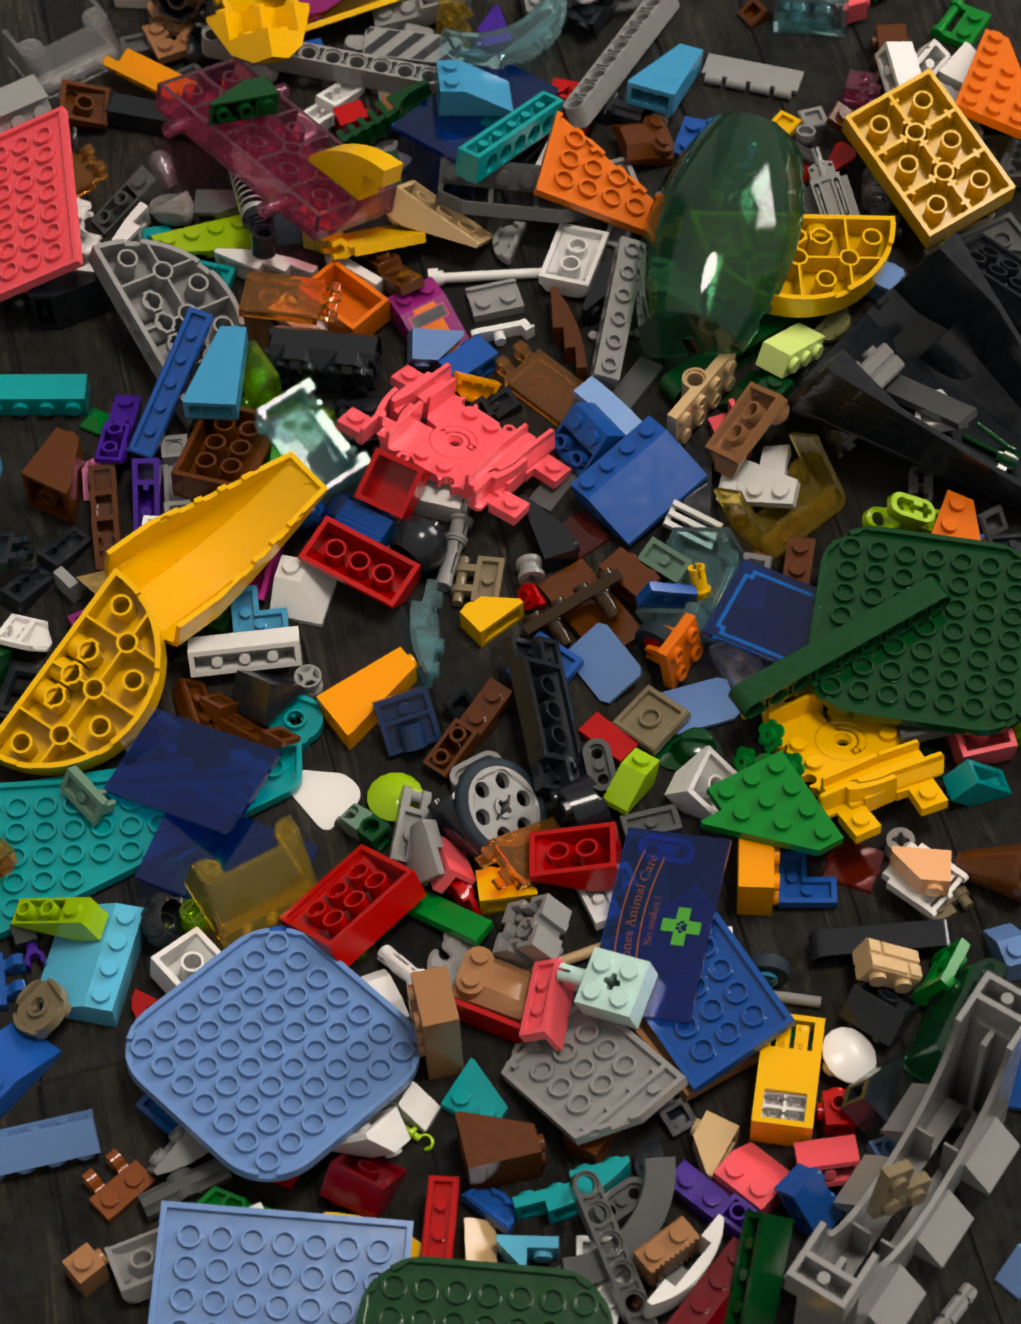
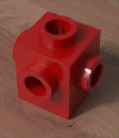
(829, 1111)

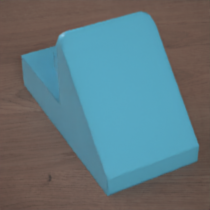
(520, 1248)

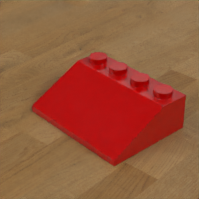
(355, 903)

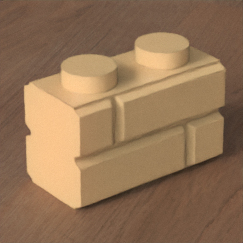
(887, 965)

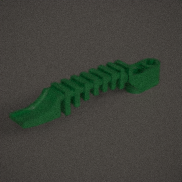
(402, 103)

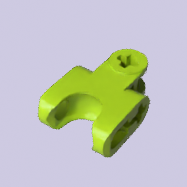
(911, 514)

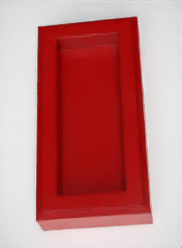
(619, 742)

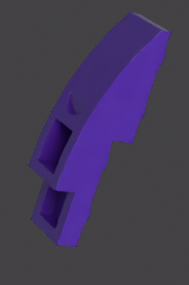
(119, 429)
(709, 1199)

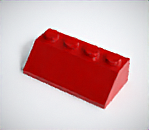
(361, 563)

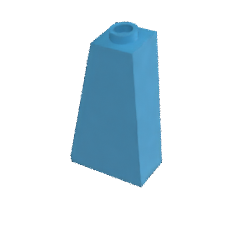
(666, 80)
(220, 377)

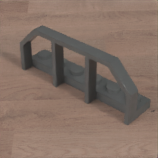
(508, 177)

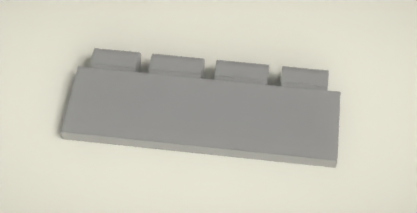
(759, 76)

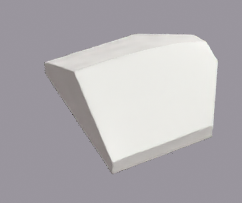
(25, 633)

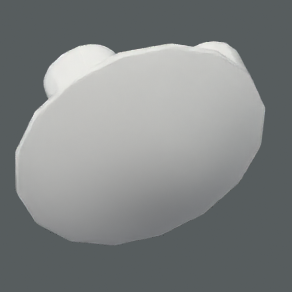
(847, 1054)

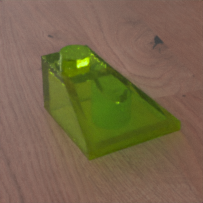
(260, 379)

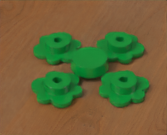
(770, 737)

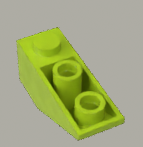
(62, 917)

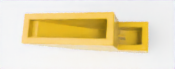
(358, 168)

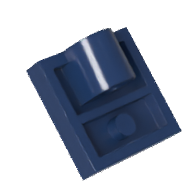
(407, 721)

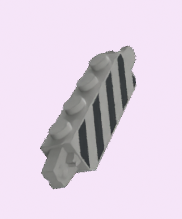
(399, 45)

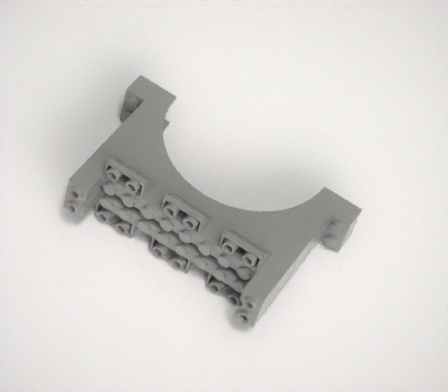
(966, 1091)

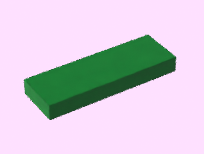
(452, 919)

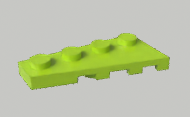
(207, 236)

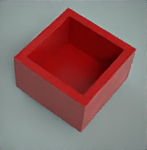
(392, 484)

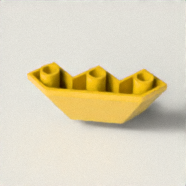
(262, 32)

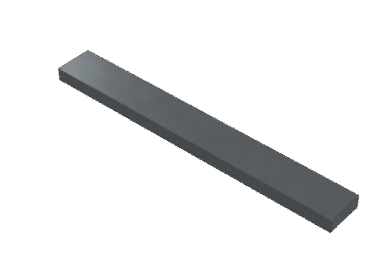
(630, 392)

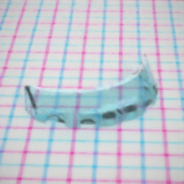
(510, 44)

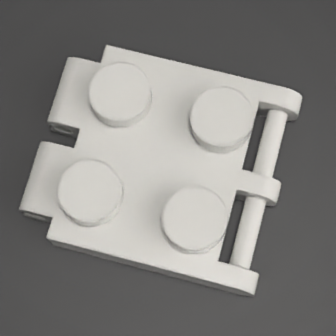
(921, 902)

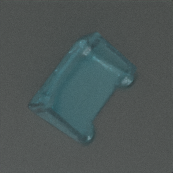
(301, 426)
(721, 555)

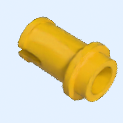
(699, 579)

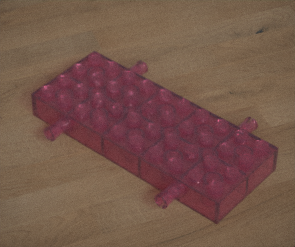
(268, 152)

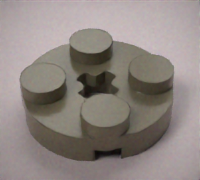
(41, 1022)

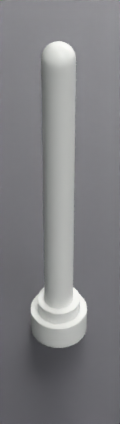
(488, 275)

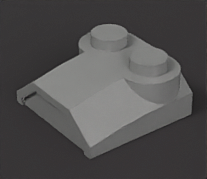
(134, 1265)

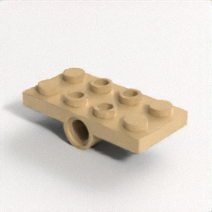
(699, 394)

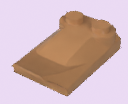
(744, 427)
(492, 984)

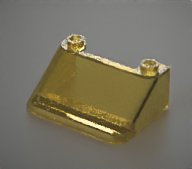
(257, 890)

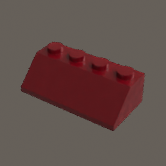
(710, 1296)

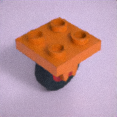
(671, 647)

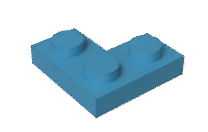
(248, 617)

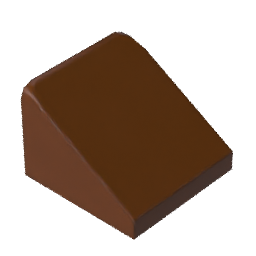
(755, 13)

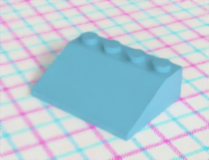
(98, 971)

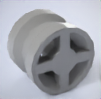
(530, 569)
(307, 674)
(896, 838)

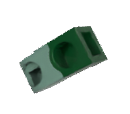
(366, 827)

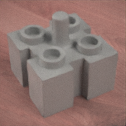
(532, 931)

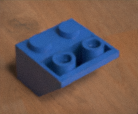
(585, 436)

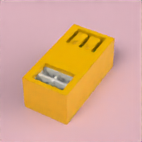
(788, 1084)

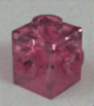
(861, 88)

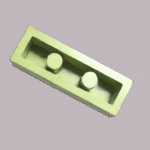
(790, 350)

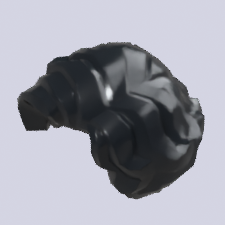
(162, 919)

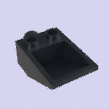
(65, 301)

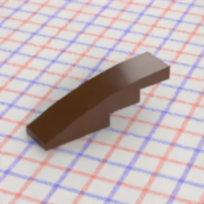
(567, 332)
(104, 510)

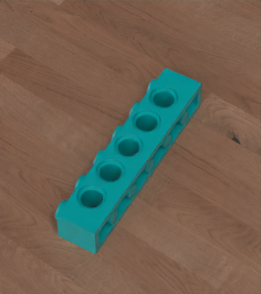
(507, 137)

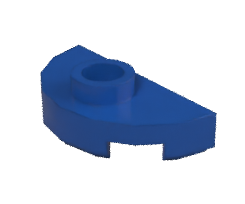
(492, 1206)

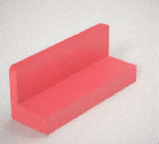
(547, 1005)

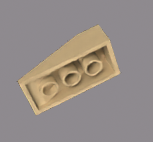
(418, 209)

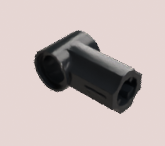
(619, 110)

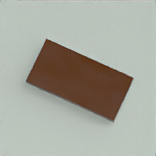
(588, 614)

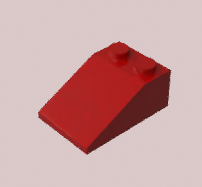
(576, 856)

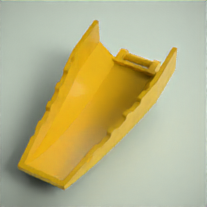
(210, 550)

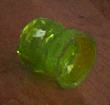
(189, 922)

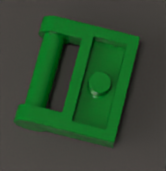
(967, 29)
(942, 972)

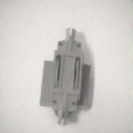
(827, 190)

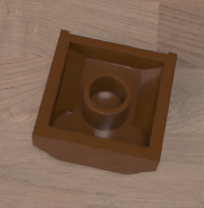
(84, 104)
(645, 142)

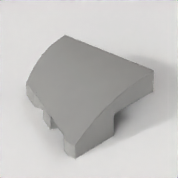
(423, 851)

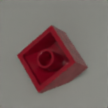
(362, 1183)

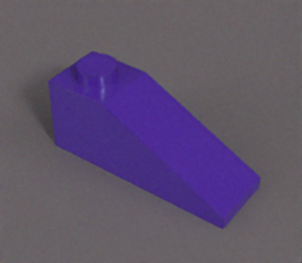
(146, 488)

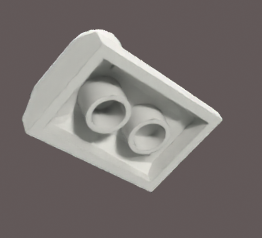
(573, 260)

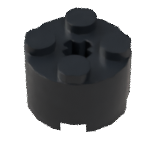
(579, 803)

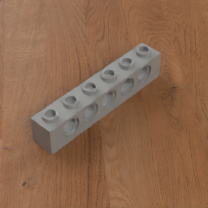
(616, 314)

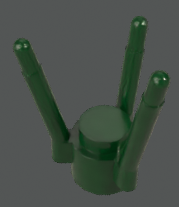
(1005, 457)

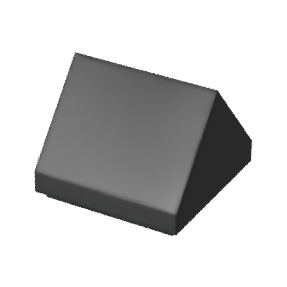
(992, 521)

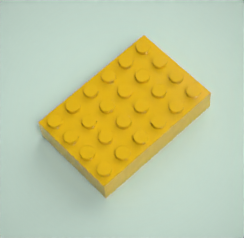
(928, 158)

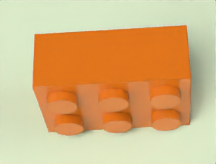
(361, 305)

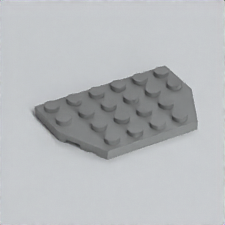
(597, 1082)

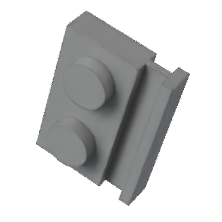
(494, 300)

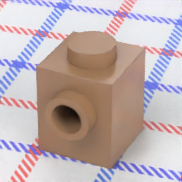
(87, 1269)

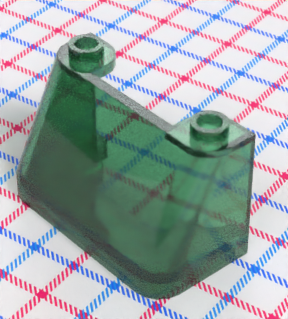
(937, 1023)

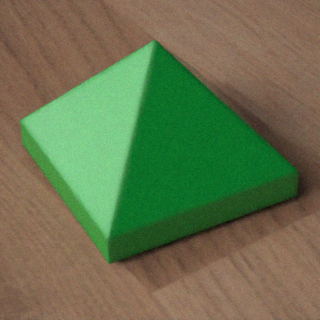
(94, 421)

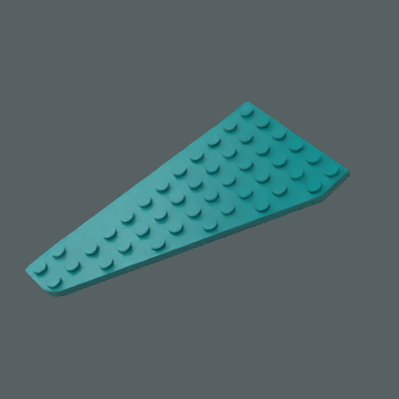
(70, 857)

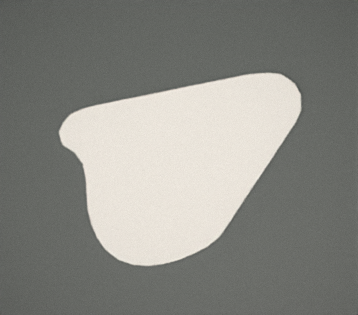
(326, 796)

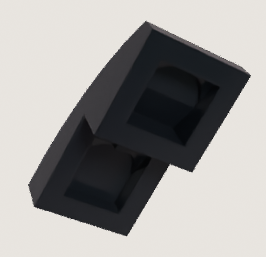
(500, 405)
(676, 1116)

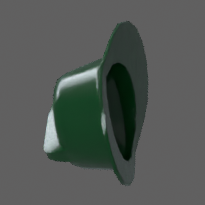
(686, 746)

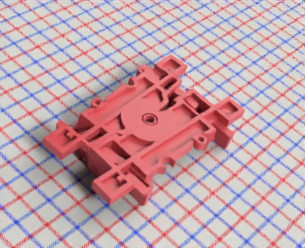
(486, 458)

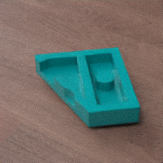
(474, 1094)

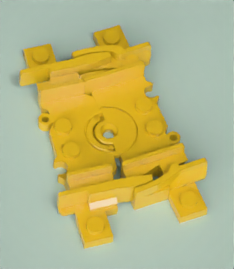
(863, 773)

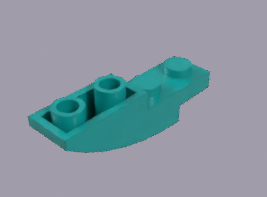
(557, 1199)

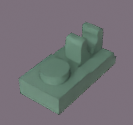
(665, 561)
(85, 795)

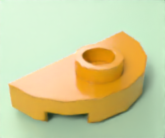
(474, 386)

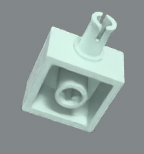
(599, 987)

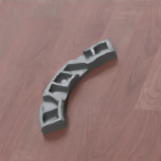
(642, 1225)

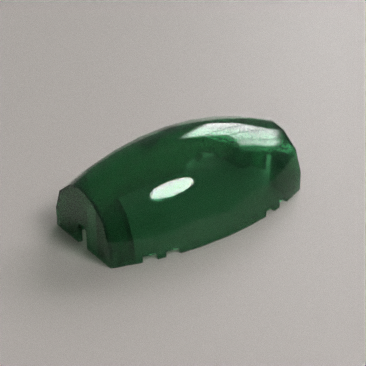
(719, 237)

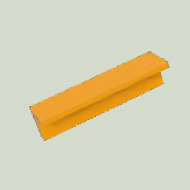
(139, 70)

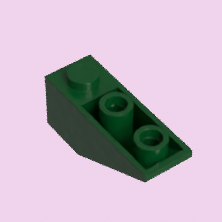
(245, 101)

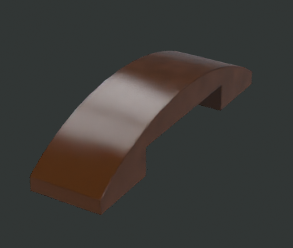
(224, 714)

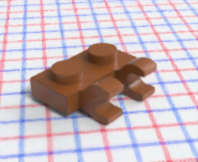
(122, 1191)

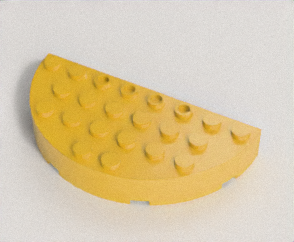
(834, 263)
(92, 688)

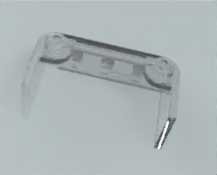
(70, 58)

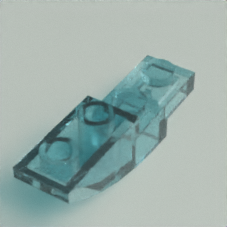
(426, 634)

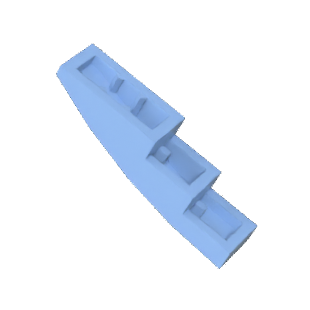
(595, 392)

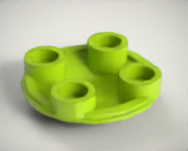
(385, 793)

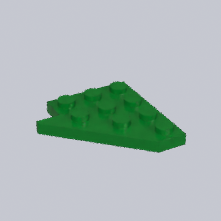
(772, 808)

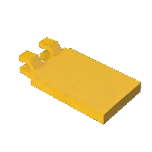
(371, 241)

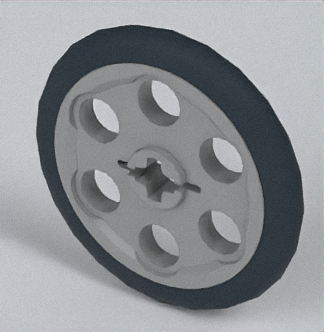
(469, 803)

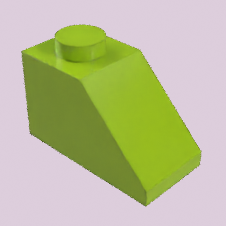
(632, 781)

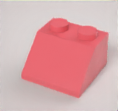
(751, 1176)

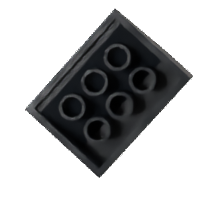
(1001, 270)

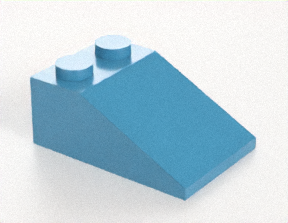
(470, 91)

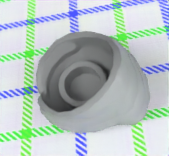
(173, 209)

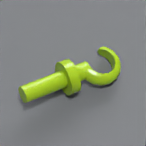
(417, 1137)

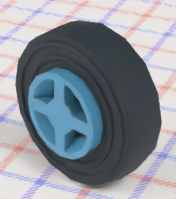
(772, 967)

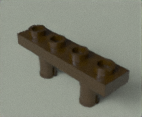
(582, 593)

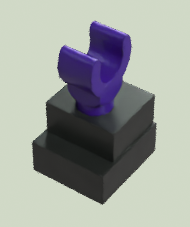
(28, 944)

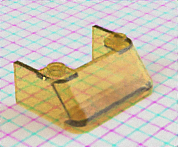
(817, 501)

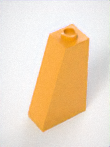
(348, 703)

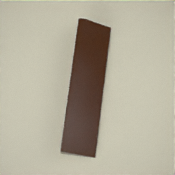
(186, 699)

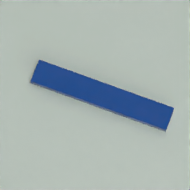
(171, 383)

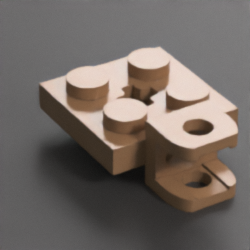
(159, 34)

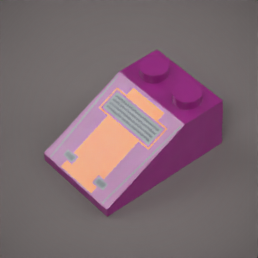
(426, 310)

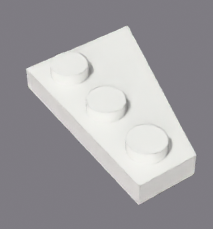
(763, 486)

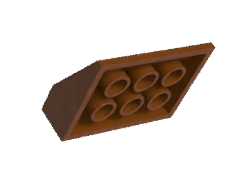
(218, 454)

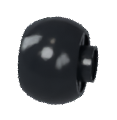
(420, 541)

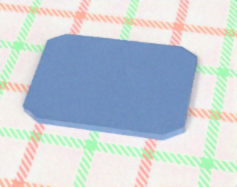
(607, 663)
(706, 702)

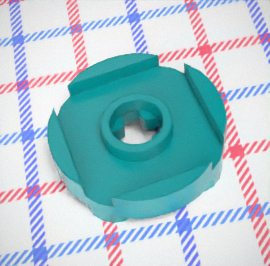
(310, 717)

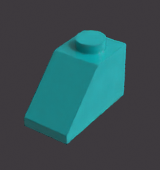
(975, 783)

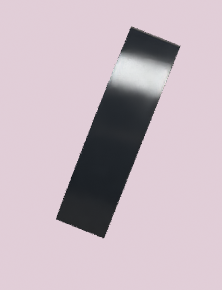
(701, 497)

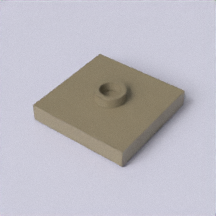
(652, 719)

